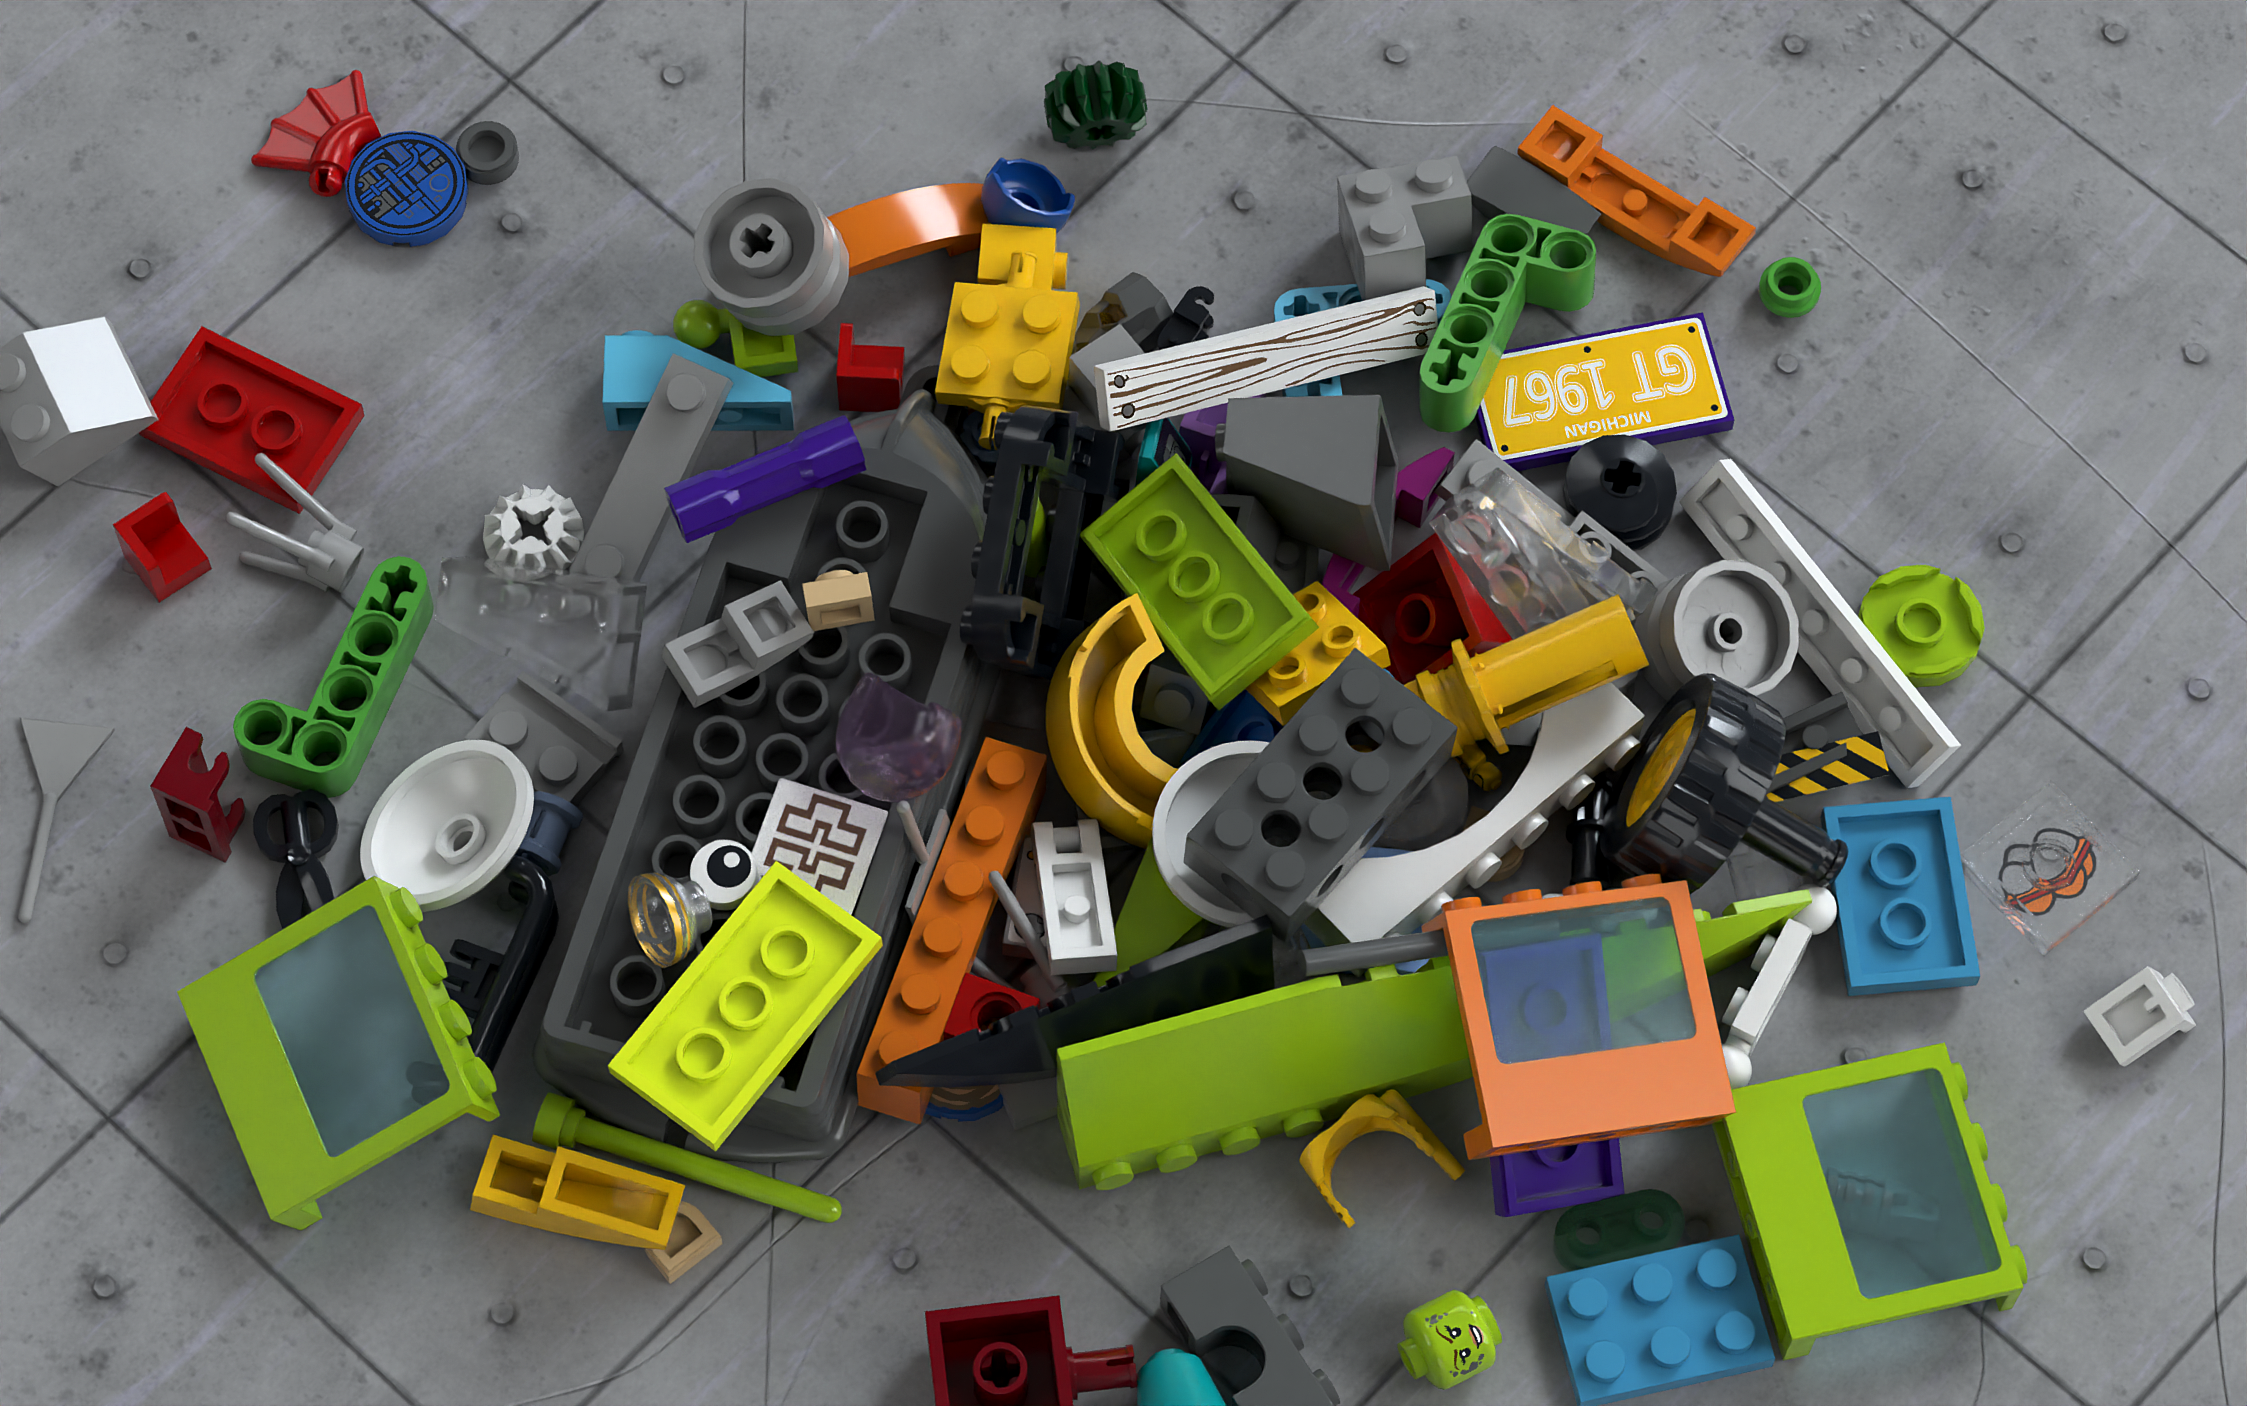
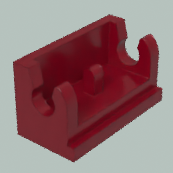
(190, 801)

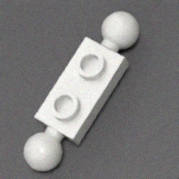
(1776, 964)

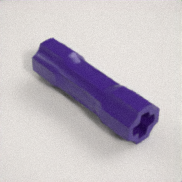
(808, 461)

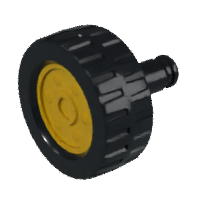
(1704, 789)

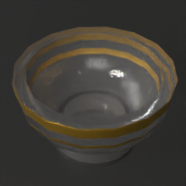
(667, 916)

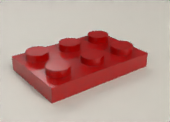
(234, 403)

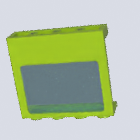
(336, 1046)
(1867, 1196)

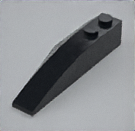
(1168, 985)

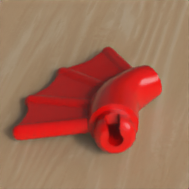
(322, 135)

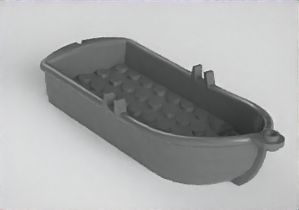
(717, 766)

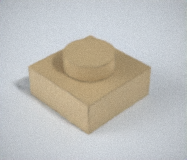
(838, 600)

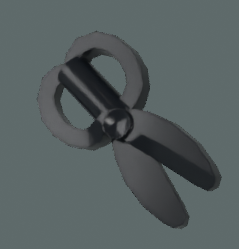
(302, 869)

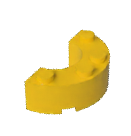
(1094, 727)

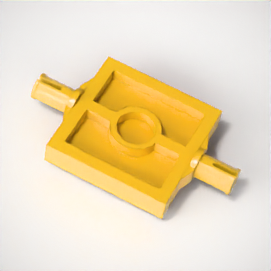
(1007, 346)

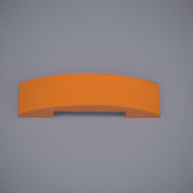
(1631, 202)
(912, 225)

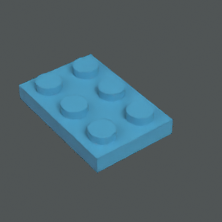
(1901, 897)
(1659, 1321)

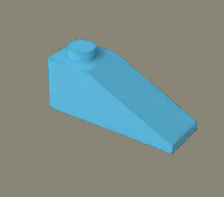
(637, 362)

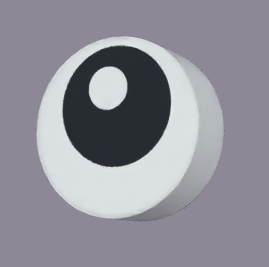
(725, 873)

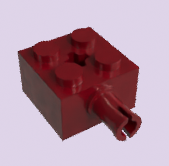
(1027, 1345)

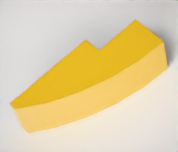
(576, 1195)

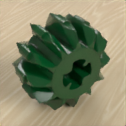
(1095, 105)

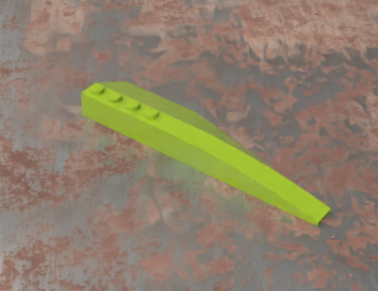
(1295, 1058)

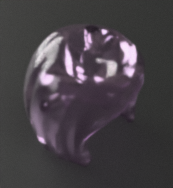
(893, 743)

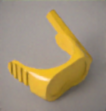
(1368, 1115)

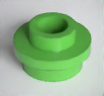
(1794, 273)

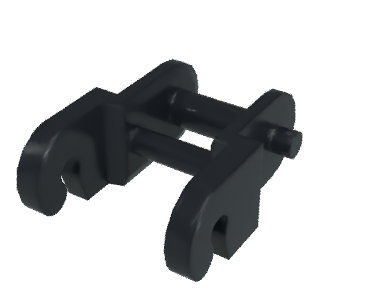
(1188, 319)

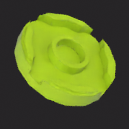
(1924, 623)

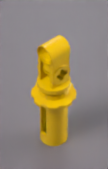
(1530, 673)

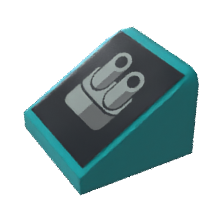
(1158, 445)

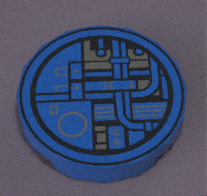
(406, 188)

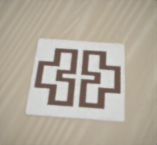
(820, 839)

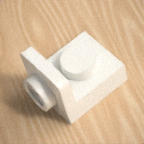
(2141, 1014)

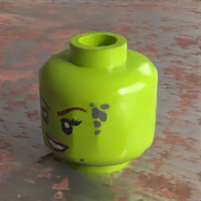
(1449, 1339)

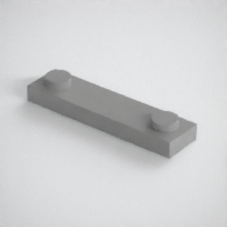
(657, 457)

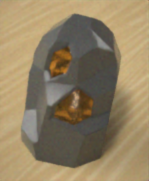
(1135, 306)

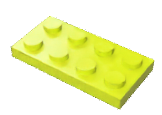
(745, 1005)

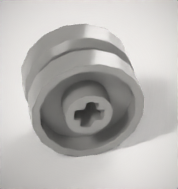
(771, 257)
(1722, 623)

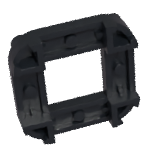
(1082, 463)

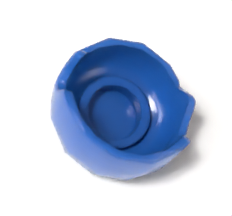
(1025, 195)

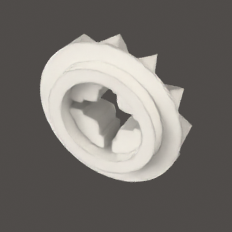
(561, 528)

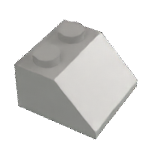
(69, 397)

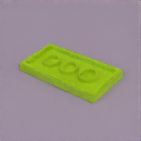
(1198, 581)

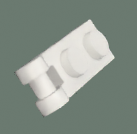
(1074, 897)

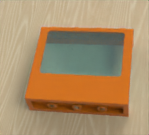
(1585, 1015)

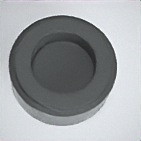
(488, 152)

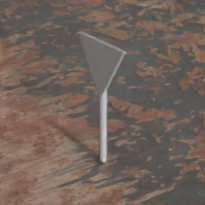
(59, 756)

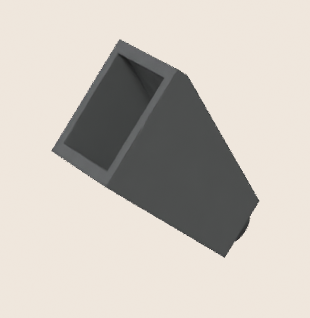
(1317, 469)

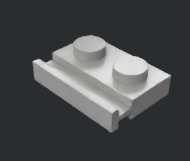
(550, 737)

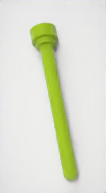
(566, 1125)

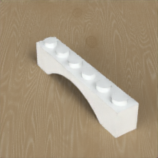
(1406, 890)

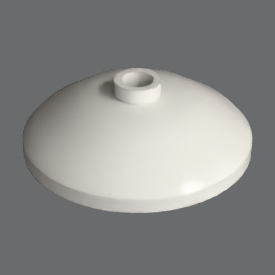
(1182, 805)
(449, 823)

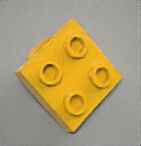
(1305, 668)

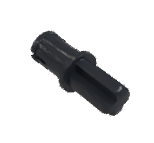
(1584, 834)

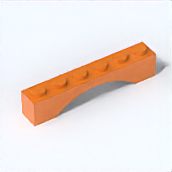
(952, 919)

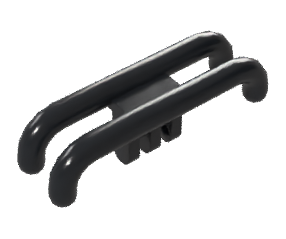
(500, 983)

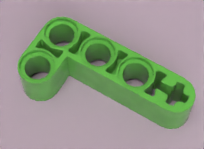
(1510, 265)
(347, 676)

